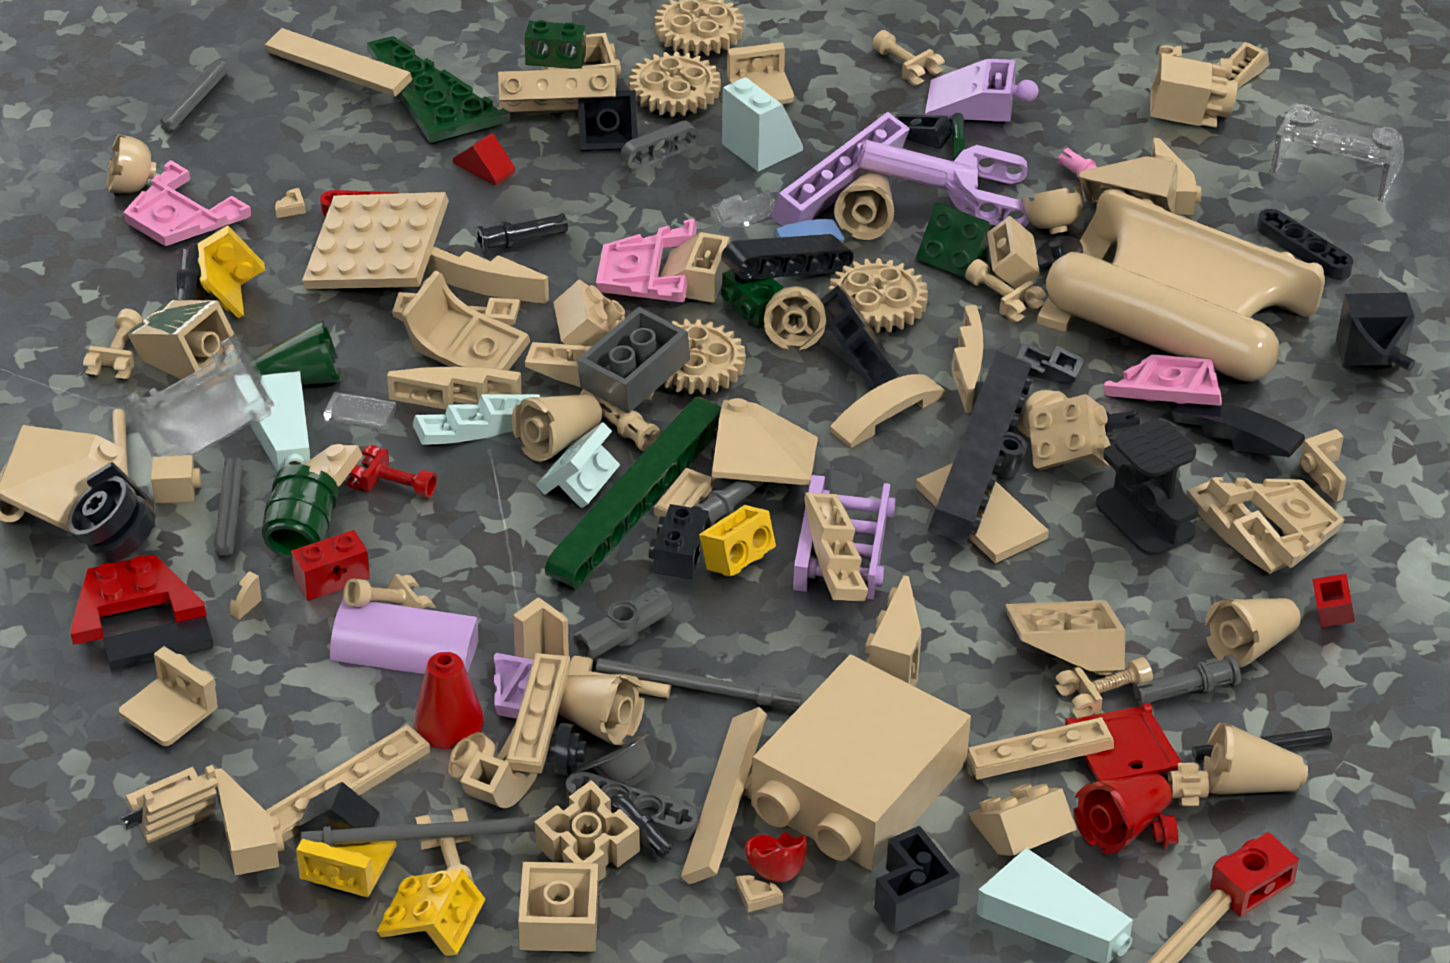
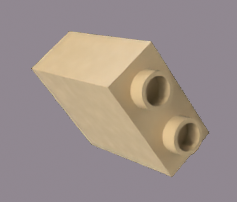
(859, 762)

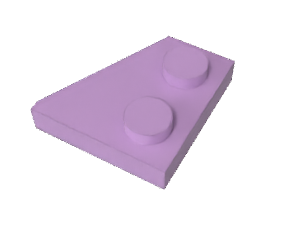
(510, 683)

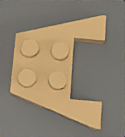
(1292, 506)

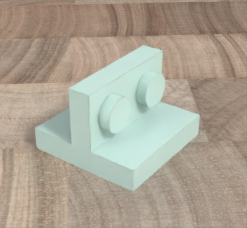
(582, 467)

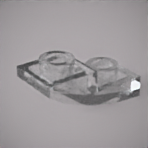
(740, 213)

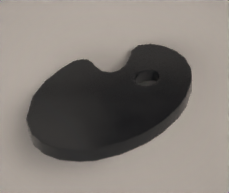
(1056, 248)

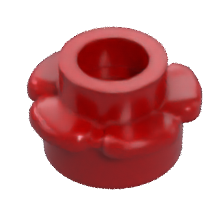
(1165, 830)

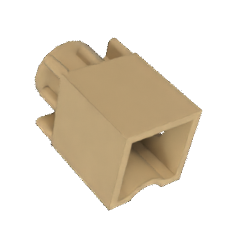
(1191, 92)

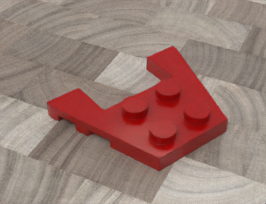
(128, 587)

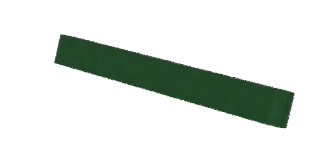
(634, 494)

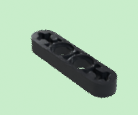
(1279, 226)

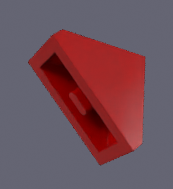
(486, 160)

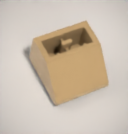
(700, 263)
(585, 315)
(1024, 819)

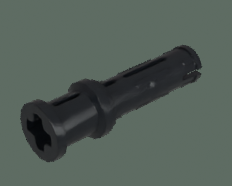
(507, 233)

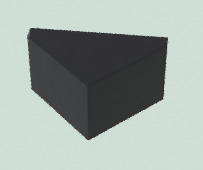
(340, 809)

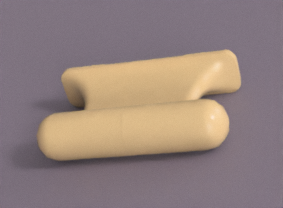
(1184, 286)

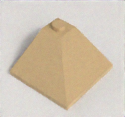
(1138, 177)
(761, 446)
(52, 469)
(1074, 631)

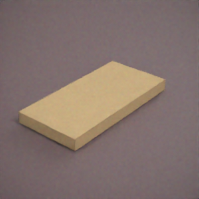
(1005, 523)

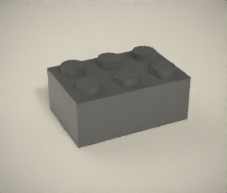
(633, 359)

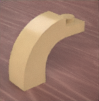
(494, 780)

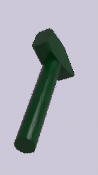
(959, 141)

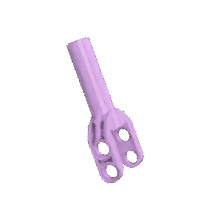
(956, 176)

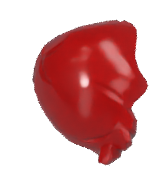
(776, 858)

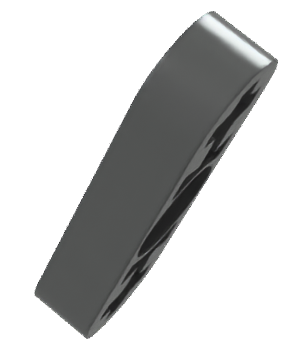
(642, 152)

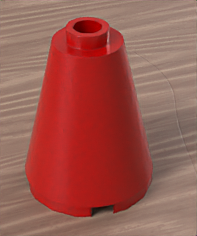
(447, 703)
(1120, 809)

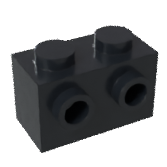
(678, 541)

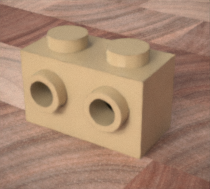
(1013, 253)

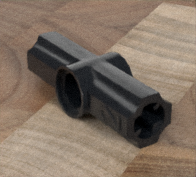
(189, 276)

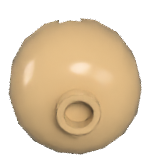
(129, 166)
(1054, 209)
(794, 318)

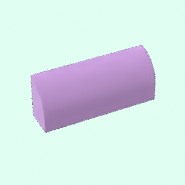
(400, 636)

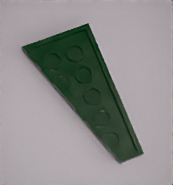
(436, 98)

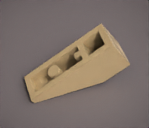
(1187, 192)
(247, 827)

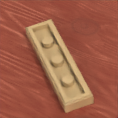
(538, 713)
(1039, 748)

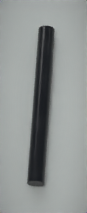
(1283, 740)

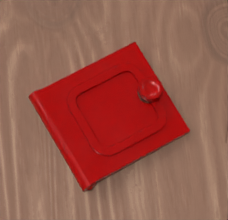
(1136, 741)

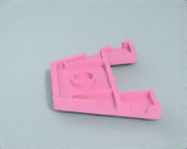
(172, 216)
(634, 264)

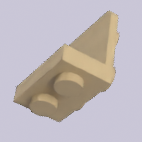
(763, 67)
(1068, 433)
(173, 701)

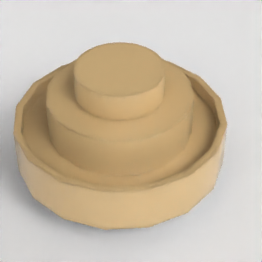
(464, 752)

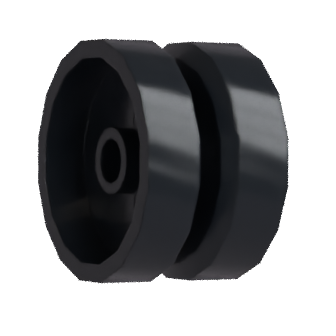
(111, 519)

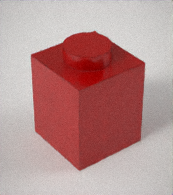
(1333, 600)

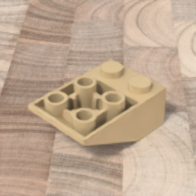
(898, 636)

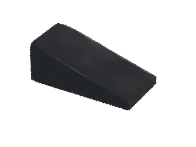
(927, 129)

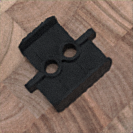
(1147, 494)

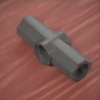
(623, 623)

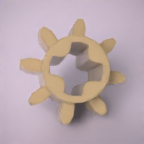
(1188, 784)

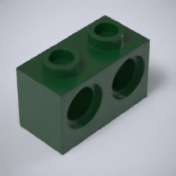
(560, 45)
(749, 296)

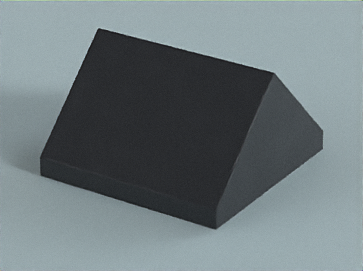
(607, 121)

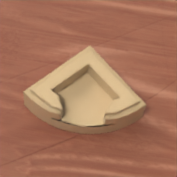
(291, 204)
(248, 596)
(757, 893)

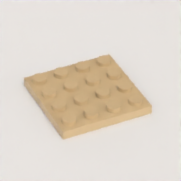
(376, 241)

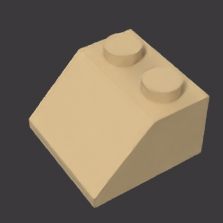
(558, 906)

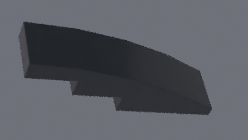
(858, 339)
(1244, 427)

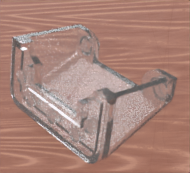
(203, 404)

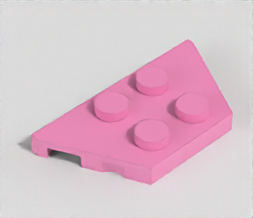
(1169, 379)

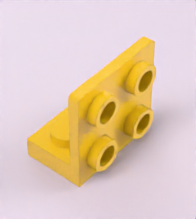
(225, 266)
(344, 866)
(434, 903)

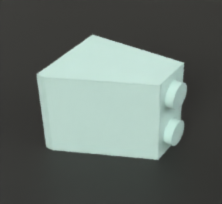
(756, 126)

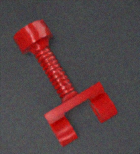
(377, 467)

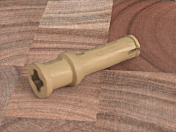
(629, 424)

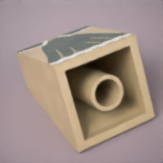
(181, 336)

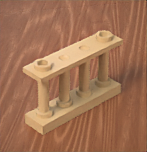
(553, 89)

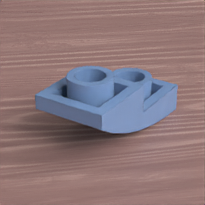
(810, 227)

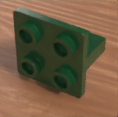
(953, 239)

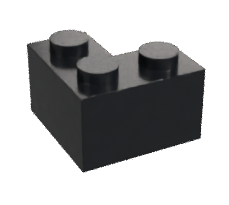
(917, 882)

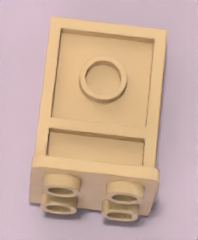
(457, 334)

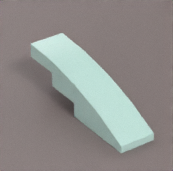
(470, 421)

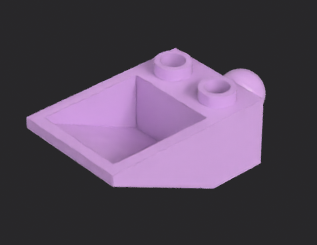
(979, 91)

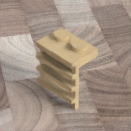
(174, 802)

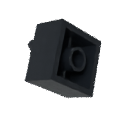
(1375, 329)

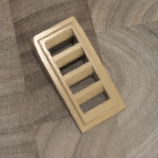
(1248, 53)

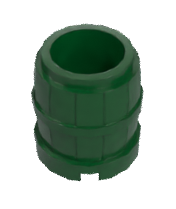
(298, 509)

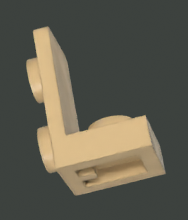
(1318, 459)

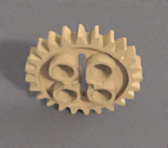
(699, 25)
(675, 83)
(884, 293)
(713, 358)

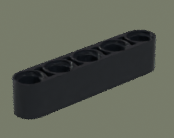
(787, 256)

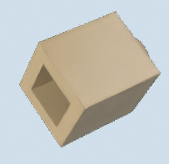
(174, 479)

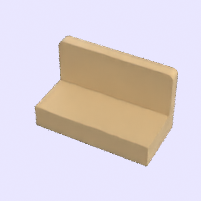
(540, 630)

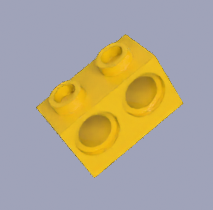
(737, 540)

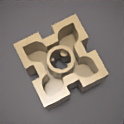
(588, 831)

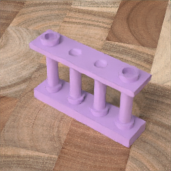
(808, 567)

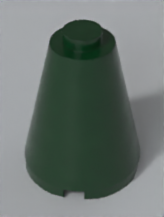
(308, 352)

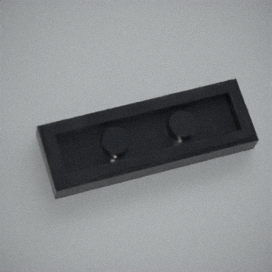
(140, 645)

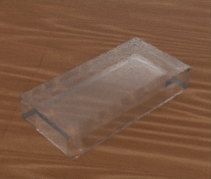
(359, 411)

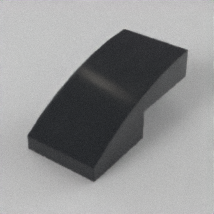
(1059, 366)

